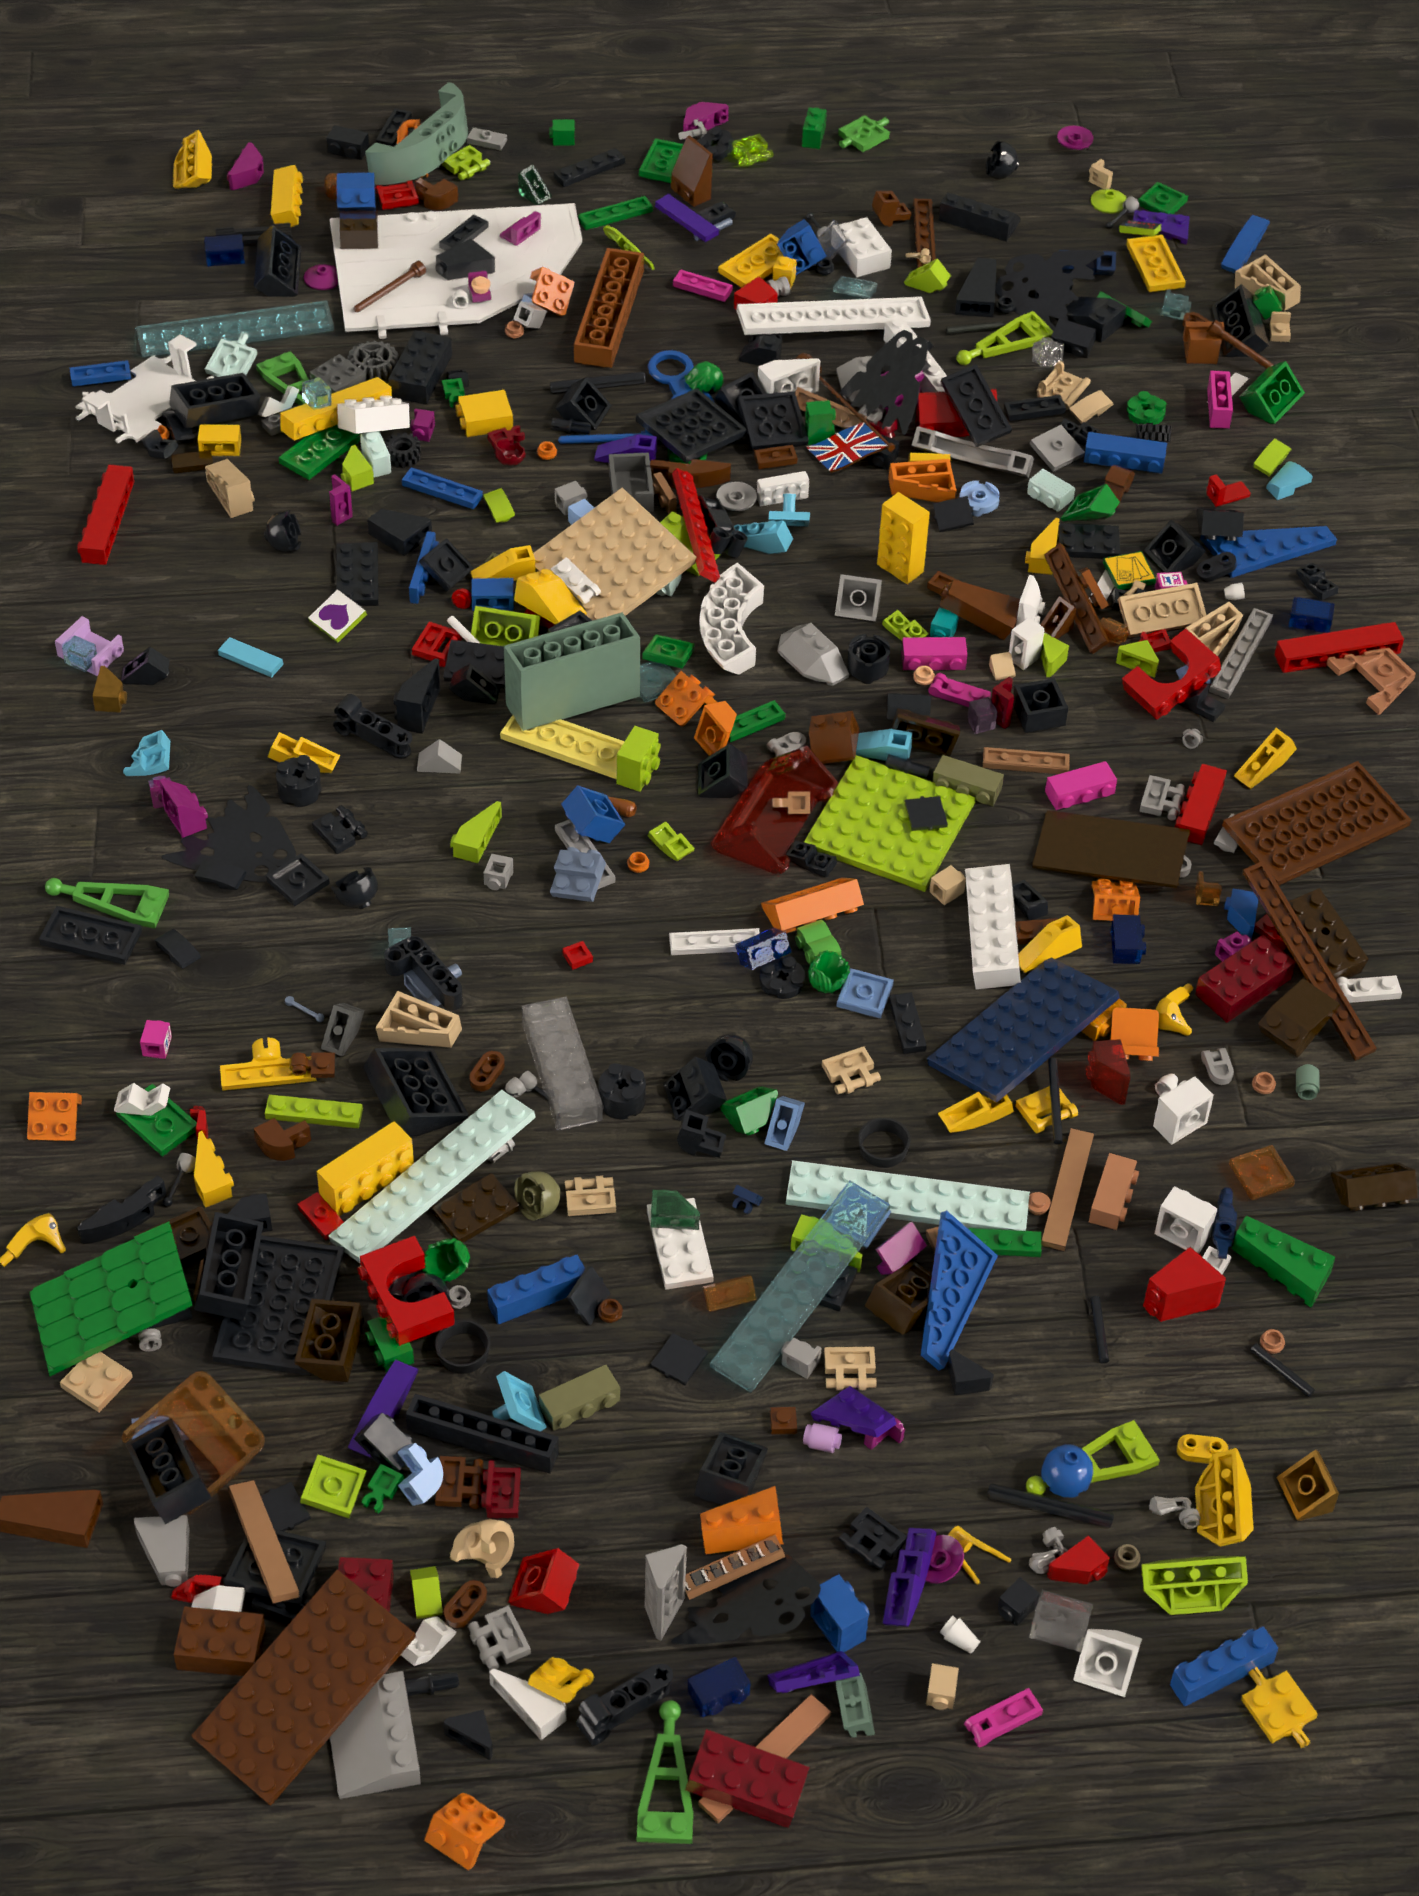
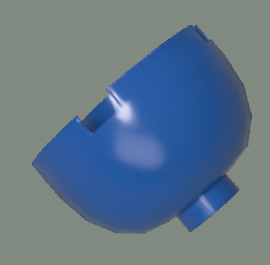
(1067, 1470)

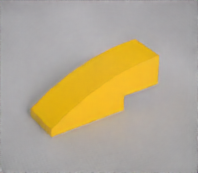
(287, 747)
(975, 1112)

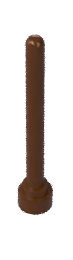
(416, 269)
(1216, 329)

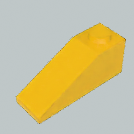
(1040, 546)
(1266, 759)

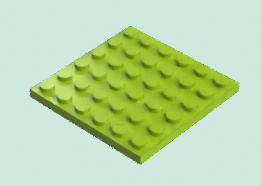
(871, 828)

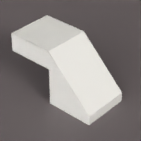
(272, 406)
(139, 1101)
(220, 1598)
(429, 1640)

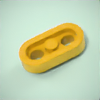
(1202, 1447)

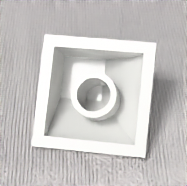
(1107, 1660)

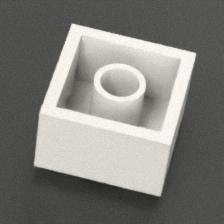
(1183, 1110)
(1185, 1220)

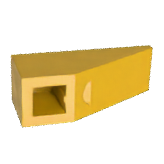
(509, 564)
(1053, 941)
(209, 1176)

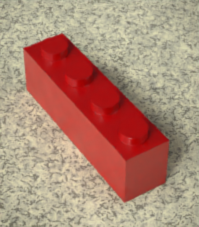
(1202, 802)

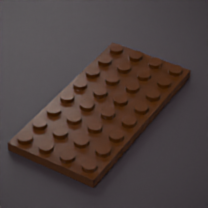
(1317, 822)
(303, 1687)

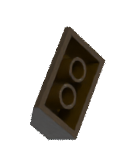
(927, 732)
(1375, 1185)
(330, 1339)

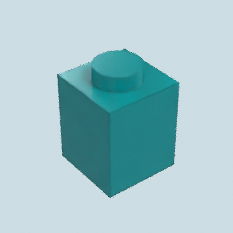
(944, 624)

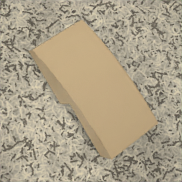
(1089, 406)

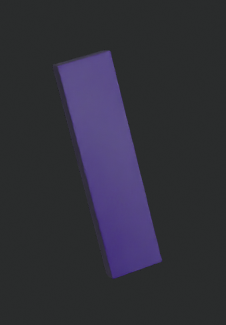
(687, 218)

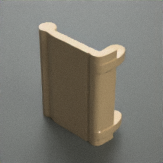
(1062, 384)

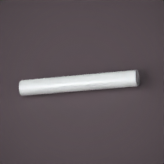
(461, 630)

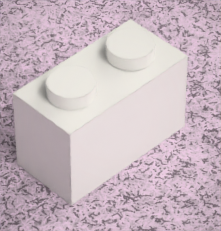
(1026, 643)

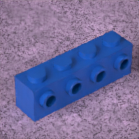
(1125, 452)
(534, 1289)
(1223, 1666)

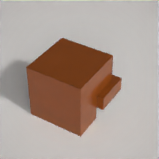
(1199, 345)

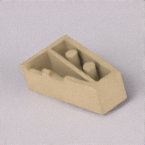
(1264, 273)
(230, 487)
(1217, 627)
(417, 1023)

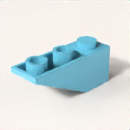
(767, 536)
(884, 742)

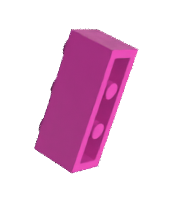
(1220, 399)
(934, 652)
(1080, 785)

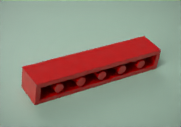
(106, 514)
(1314, 650)

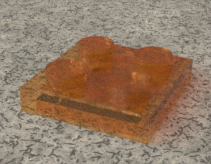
(1261, 1172)

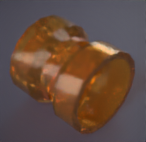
(331, 185)

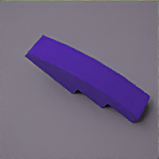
(388, 1397)
(910, 1577)

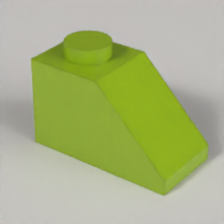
(928, 277)
(356, 470)

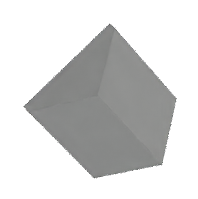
(858, 597)

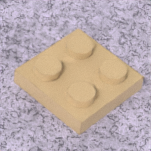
(96, 1380)

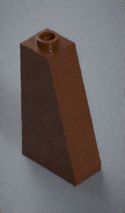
(982, 607)
(52, 1516)

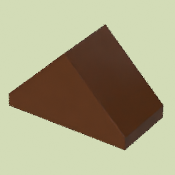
(1059, 618)

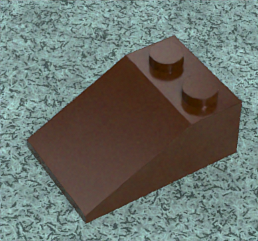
(693, 173)

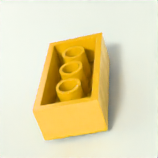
(903, 538)
(365, 1168)

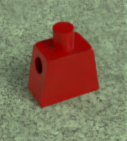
(755, 292)

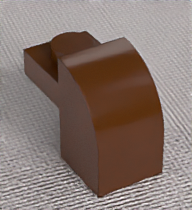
(437, 196)
(889, 208)
(1119, 480)
(280, 1143)

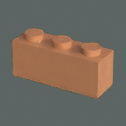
(1114, 1191)

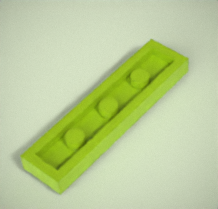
(314, 1111)

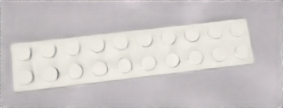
(831, 315)

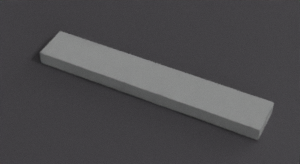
(1241, 653)

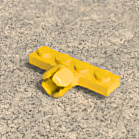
(264, 1070)

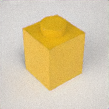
(785, 267)

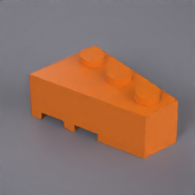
(923, 480)
(741, 1522)

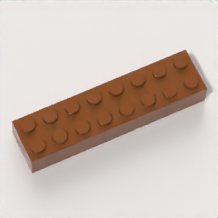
(609, 308)

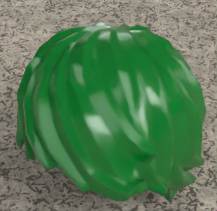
(705, 376)
(828, 972)
(446, 1259)

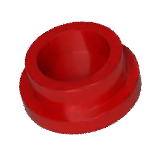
(462, 598)

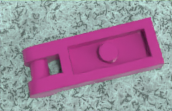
(956, 691)
(1003, 1717)

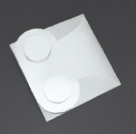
(1030, 602)

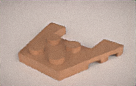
(1382, 670)

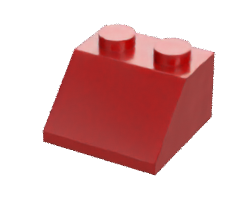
(544, 1582)

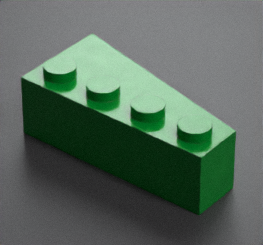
(1285, 1258)

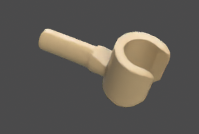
(924, 256)
(1137, 584)

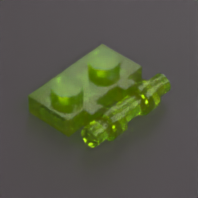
(753, 144)

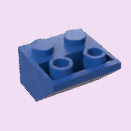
(801, 244)

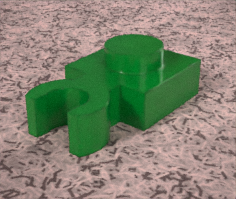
(452, 390)
(383, 1485)

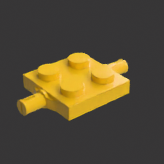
(1279, 1707)

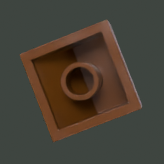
(834, 736)

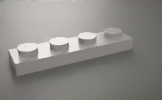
(571, 838)

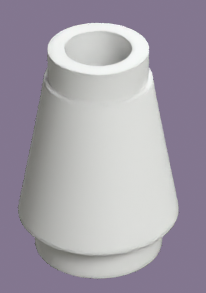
(959, 1635)

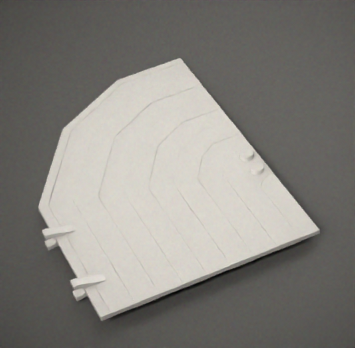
(430, 298)

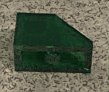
(673, 1211)

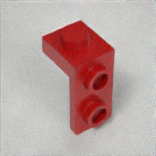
(1222, 494)

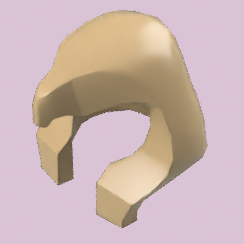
(486, 1542)

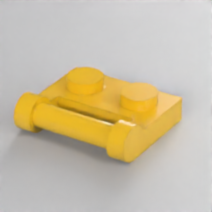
(1039, 1105)
(555, 1674)

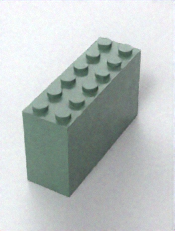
(572, 671)

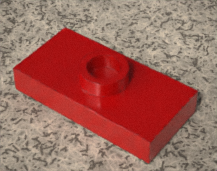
(320, 1215)

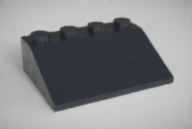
(414, 1089)

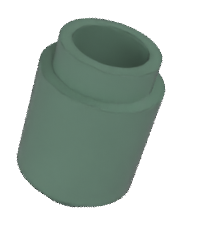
(1307, 1081)

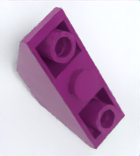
(709, 113)
(246, 169)

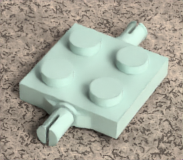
(231, 357)

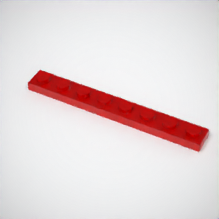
(695, 525)

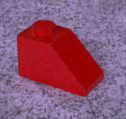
(1080, 1564)

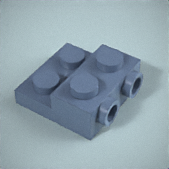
(577, 874)

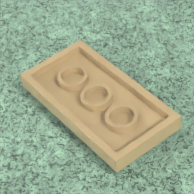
(1162, 609)

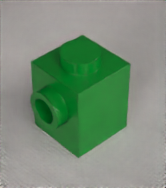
(563, 132)
(1267, 301)

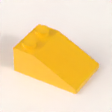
(546, 596)

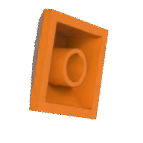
(715, 726)

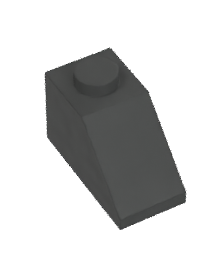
(342, 1028)

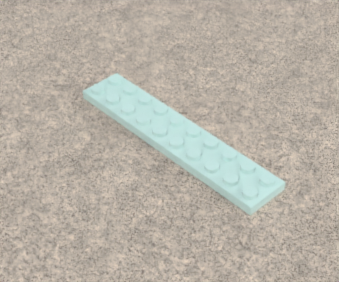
(432, 1176)
(912, 1197)

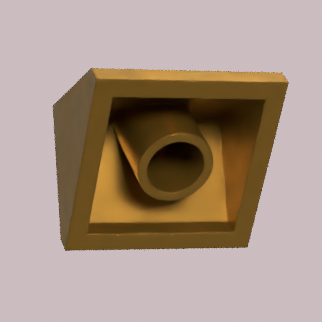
(1309, 1487)

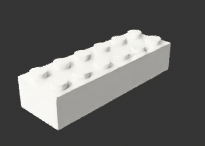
(992, 926)

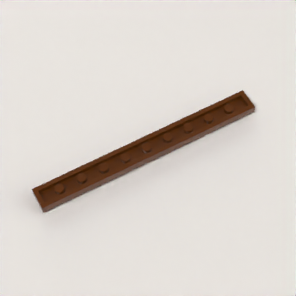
(1308, 958)

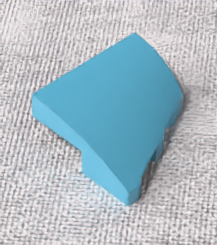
(1288, 479)
(150, 756)

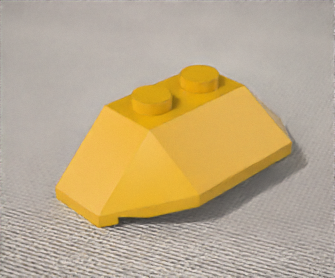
(192, 163)
(1224, 1500)

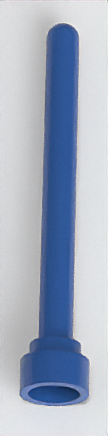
(597, 438)

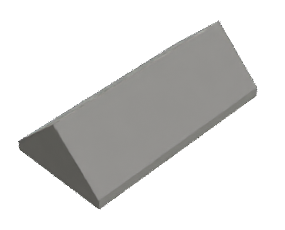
(664, 1586)

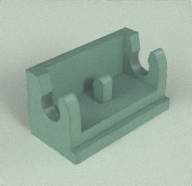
(855, 1705)

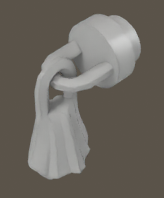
(1188, 1517)
(1041, 1561)

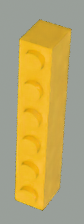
(305, 421)

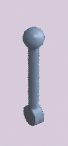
(289, 1001)

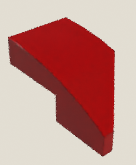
(1158, 640)
(199, 1115)
(195, 1585)

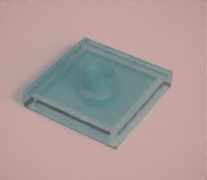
(855, 287)
(654, 679)

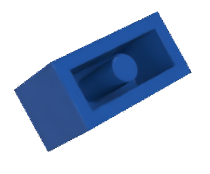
(493, 593)

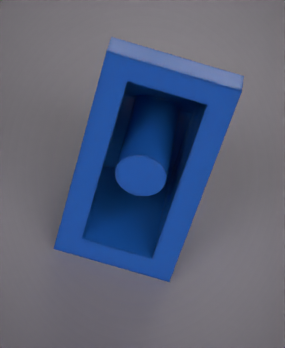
(1242, 911)

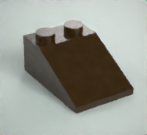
(358, 229)
(1298, 1017)
(902, 1297)

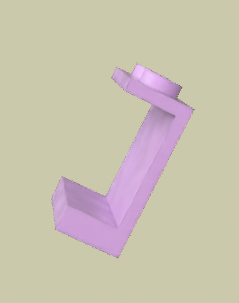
(106, 650)

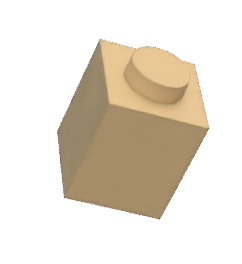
(947, 885)
(942, 1687)

